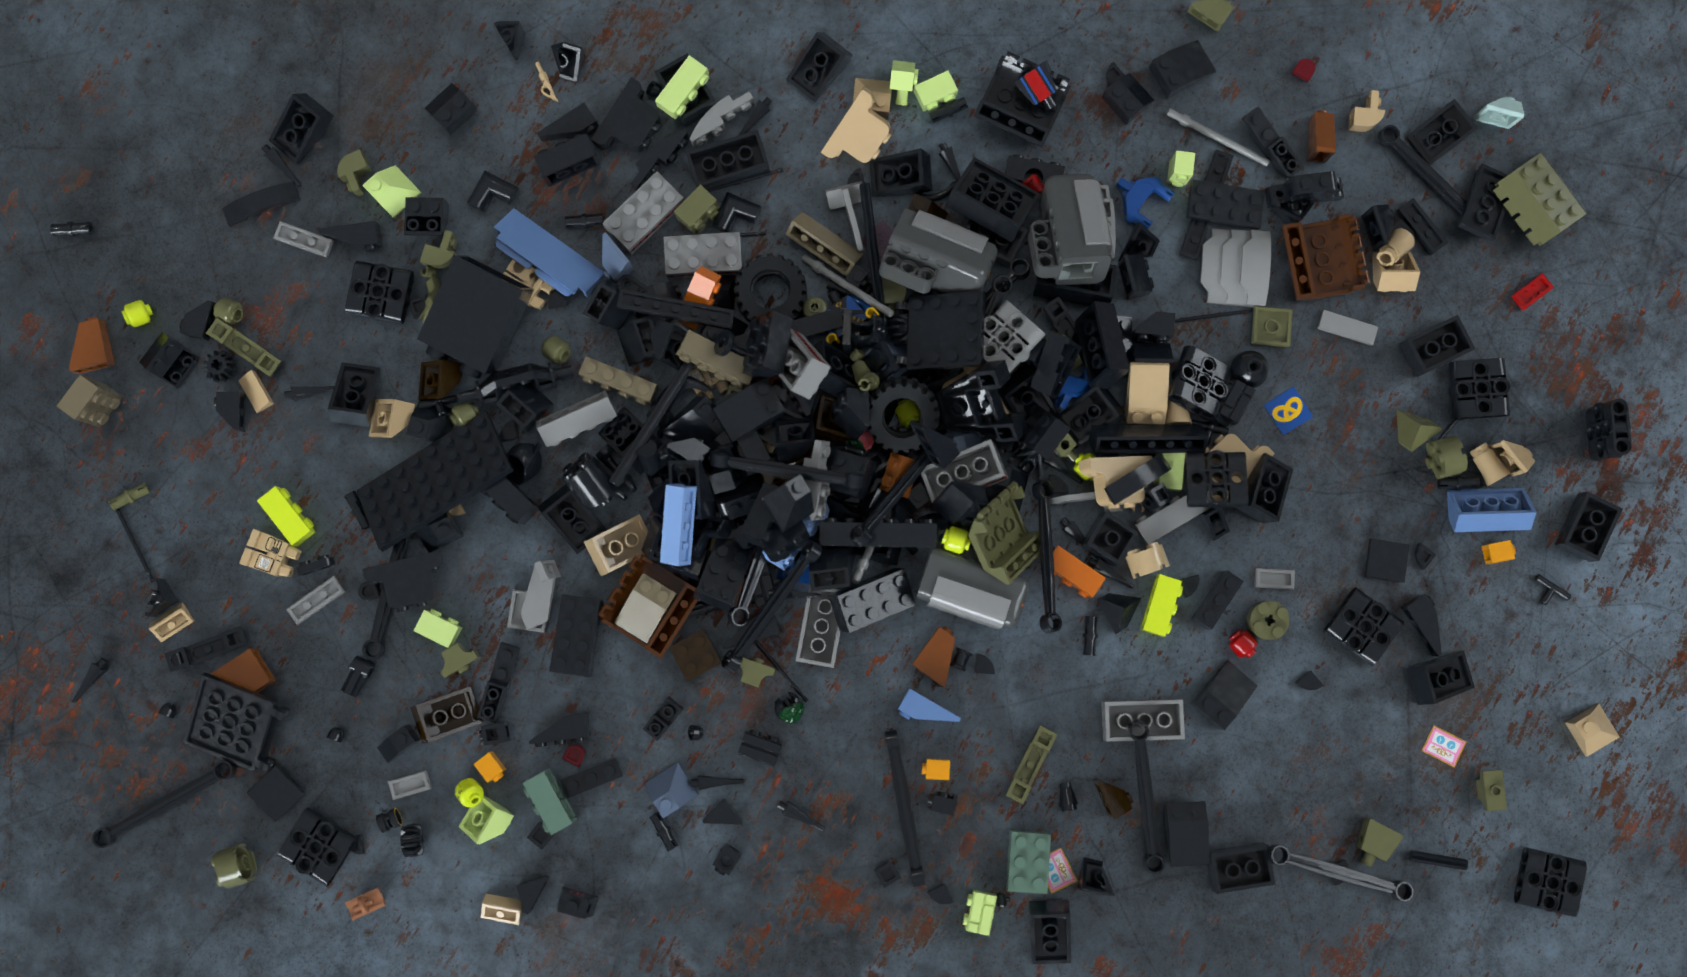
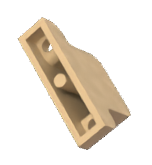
(859, 131)
(1232, 443)
(1107, 471)

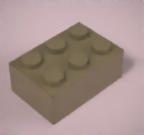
(89, 401)

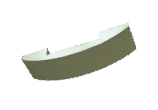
(244, 347)
(1030, 764)

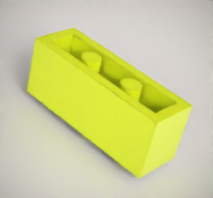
(287, 515)
(1161, 605)

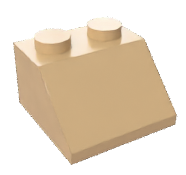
(1399, 277)

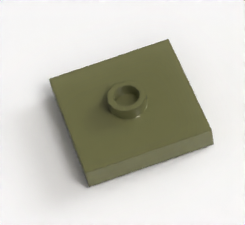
(1271, 326)

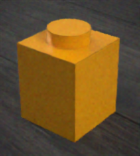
(1498, 552)
(490, 767)
(936, 769)

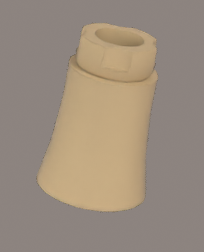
(1399, 243)
(1176, 414)
(1489, 464)

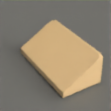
(255, 391)
(171, 622)
(501, 909)

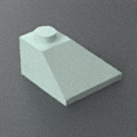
(1502, 113)

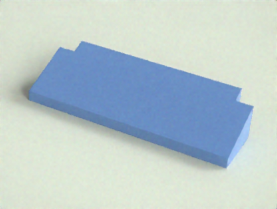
(553, 259)

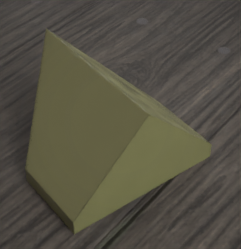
(1414, 430)

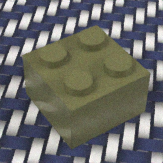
(697, 210)

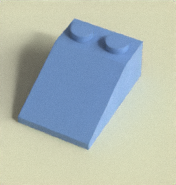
(919, 707)

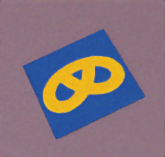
(1288, 410)

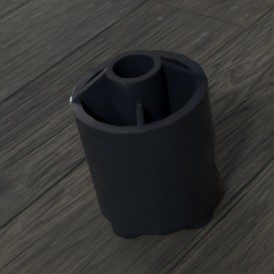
(588, 481)

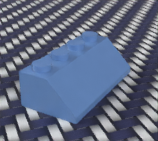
(1490, 510)

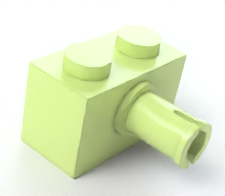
(902, 79)

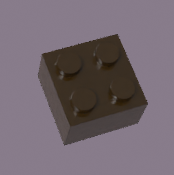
(695, 655)

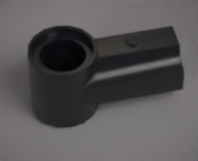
(360, 670)

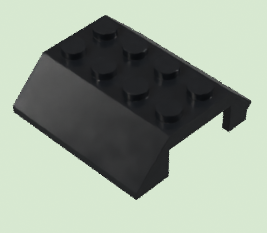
(1011, 110)

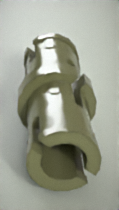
(129, 496)

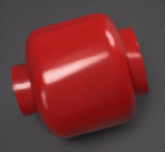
(1243, 643)

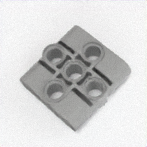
(1011, 317)

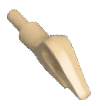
(546, 84)

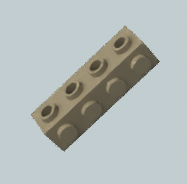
(824, 243)
(701, 352)
(618, 380)

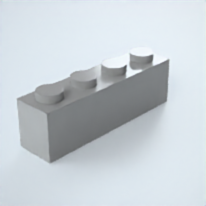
(576, 418)
(1166, 519)

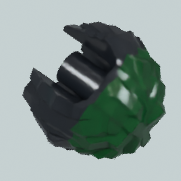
(789, 710)

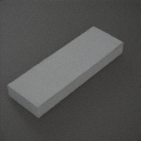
(303, 239)
(1347, 327)
(316, 600)

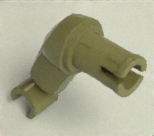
(433, 286)
(862, 374)

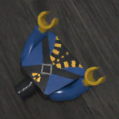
(860, 312)

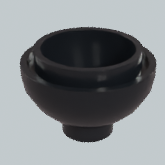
(1241, 368)

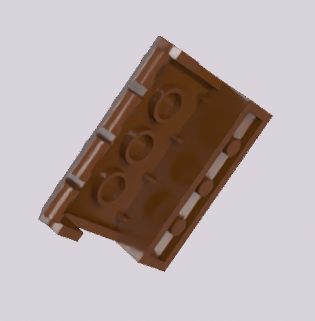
(1326, 258)
(674, 617)

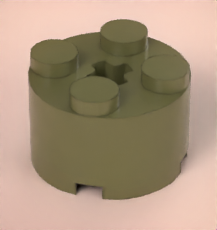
(1446, 457)
(1276, 614)
(234, 866)

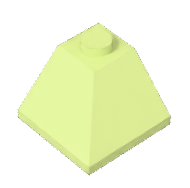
(390, 189)
(486, 821)

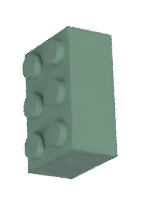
(549, 802)
(1028, 861)

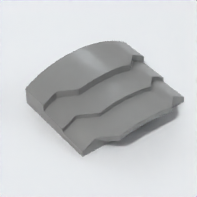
(1236, 267)

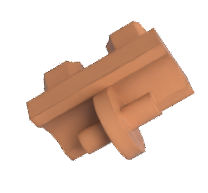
(365, 903)

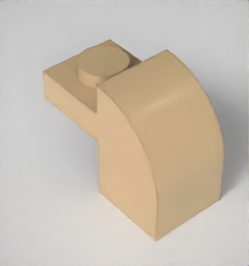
(1366, 118)

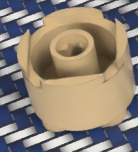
(1147, 561)

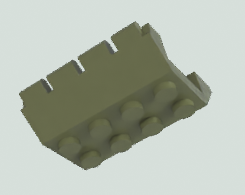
(1540, 198)
(1002, 538)

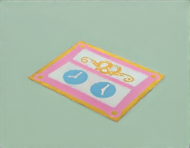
(1444, 746)
(1060, 871)

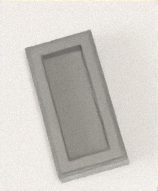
(1274, 578)
(409, 785)

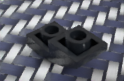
(663, 718)

